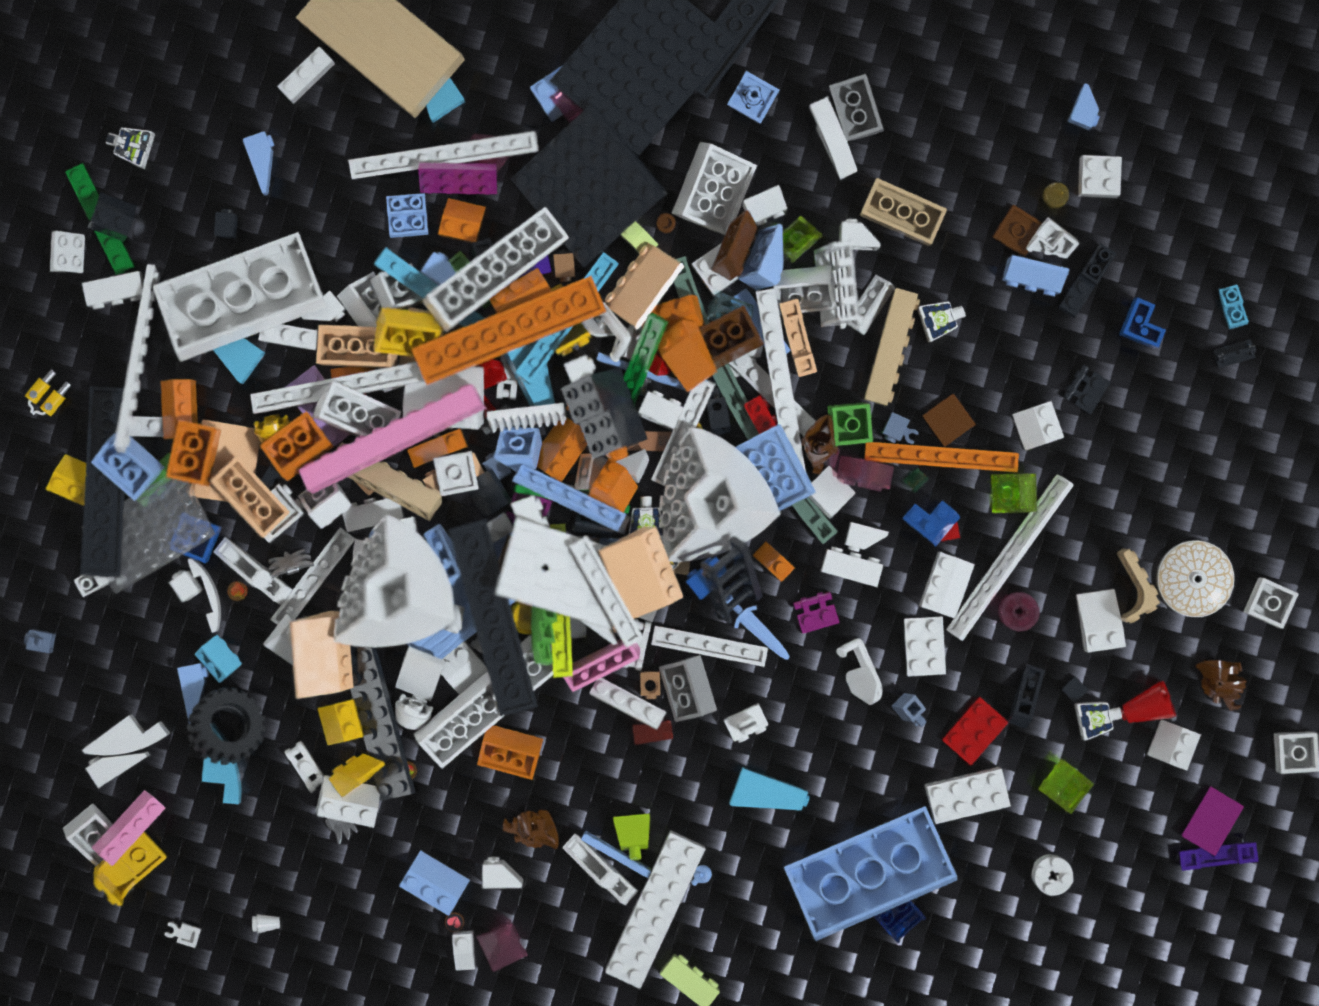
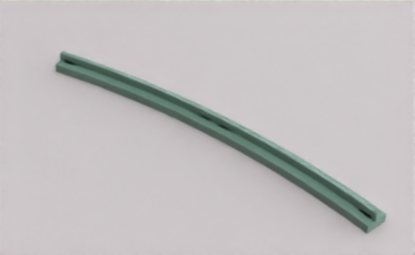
(728, 385)

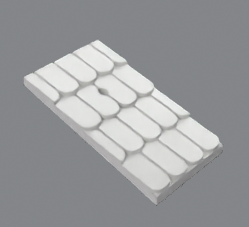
(559, 589)

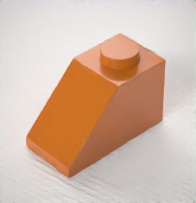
(773, 561)

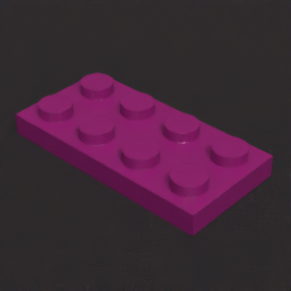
(458, 178)

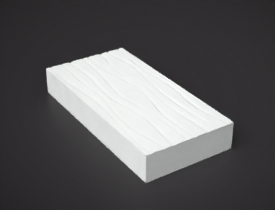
(239, 296)

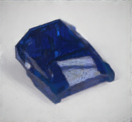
(900, 919)

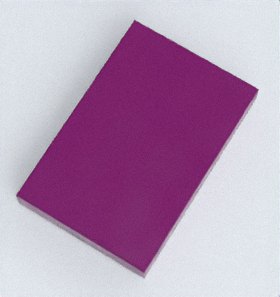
(1212, 821)

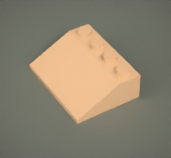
(643, 285)
(233, 442)
(641, 571)
(317, 660)

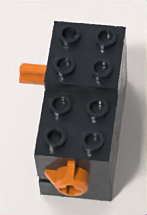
(605, 414)

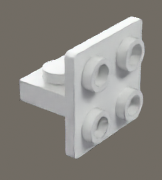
(67, 252)

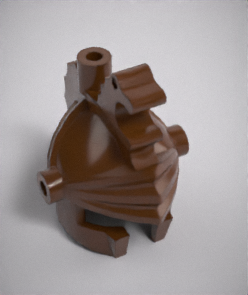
(820, 443)
(1222, 682)
(533, 829)

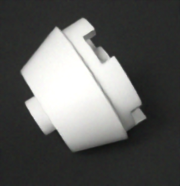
(412, 712)

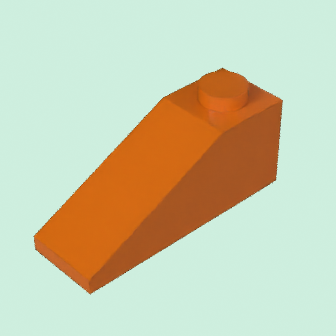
(437, 447)

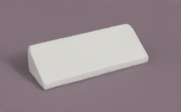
(871, 303)

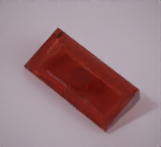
(645, 733)

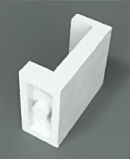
(295, 508)

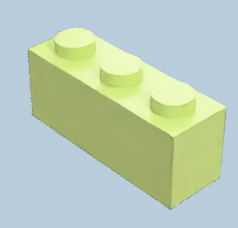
(690, 980)

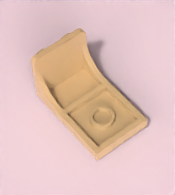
(1147, 593)

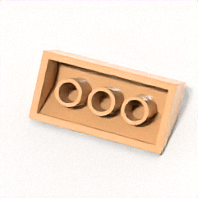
(351, 347)
(249, 496)

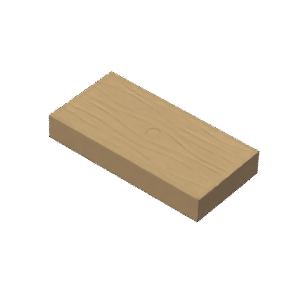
(385, 47)

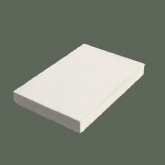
(420, 673)

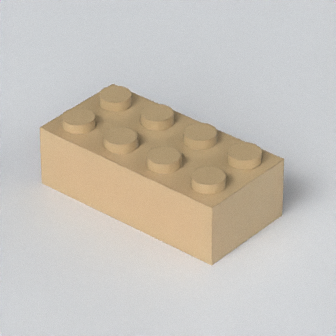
(903, 212)

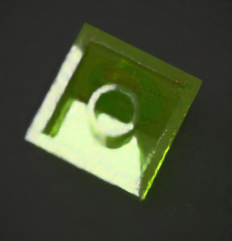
(799, 239)
(1014, 493)
(1066, 786)

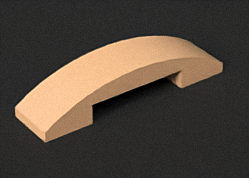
(797, 337)

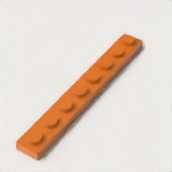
(941, 457)

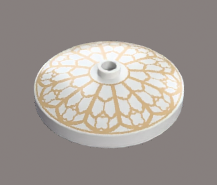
(1178, 573)

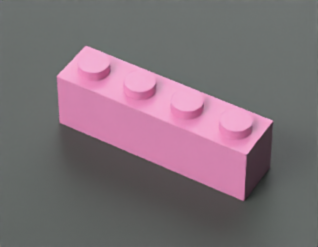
(601, 664)
(128, 828)

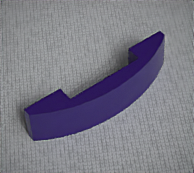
(1227, 854)

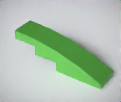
(542, 634)

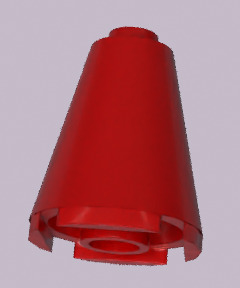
(1149, 705)

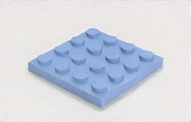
(779, 466)

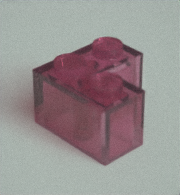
(865, 473)

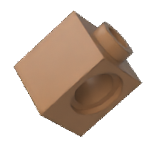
(564, 267)
(650, 675)

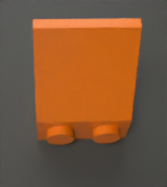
(687, 354)

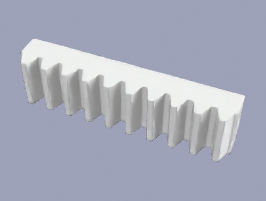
(525, 416)

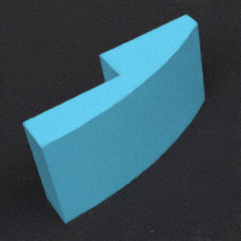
(1233, 306)

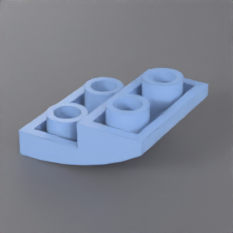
(407, 215)

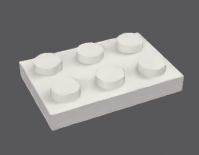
(924, 646)

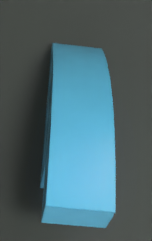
(224, 774)

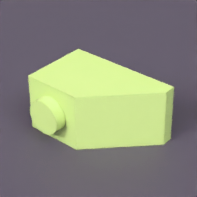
(637, 237)

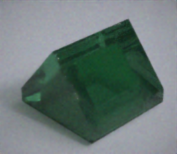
(916, 480)

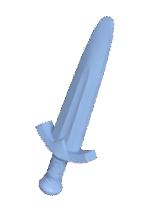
(754, 625)

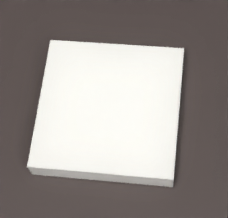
(456, 473)
(830, 492)

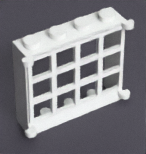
(825, 257)

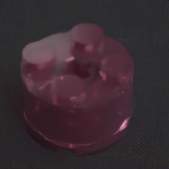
(1026, 619)

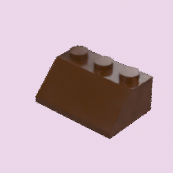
(735, 246)
(731, 337)

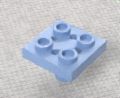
(751, 85)

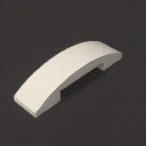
(215, 617)

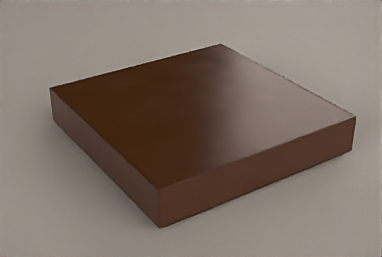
(1017, 230)
(948, 420)

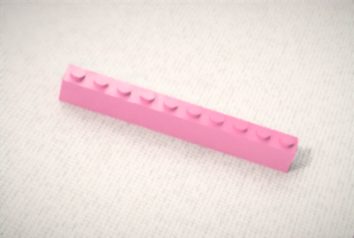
(392, 438)

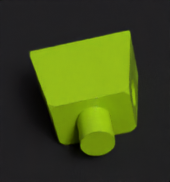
(633, 833)

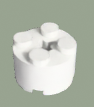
(1062, 870)

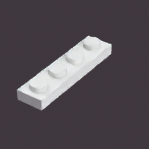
(627, 703)

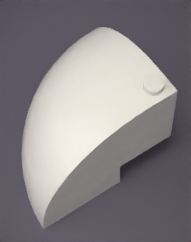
(711, 498)
(394, 590)

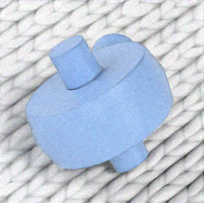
(702, 875)

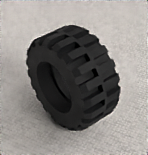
(242, 709)

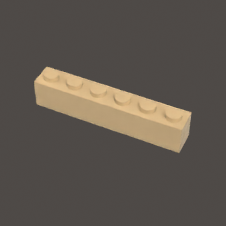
(890, 347)
(399, 488)

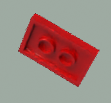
(975, 731)

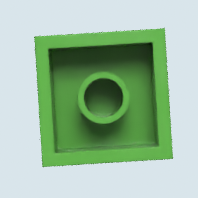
(851, 423)

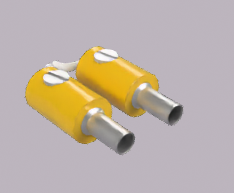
(39, 389)

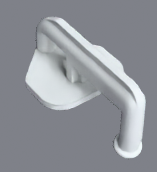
(609, 325)
(863, 680)

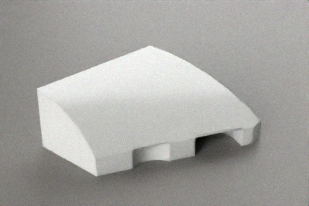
(1052, 239)

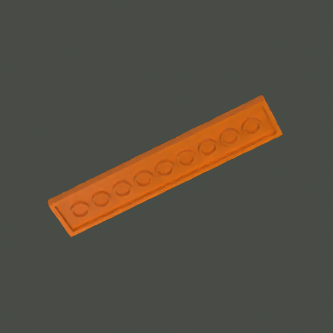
(508, 330)

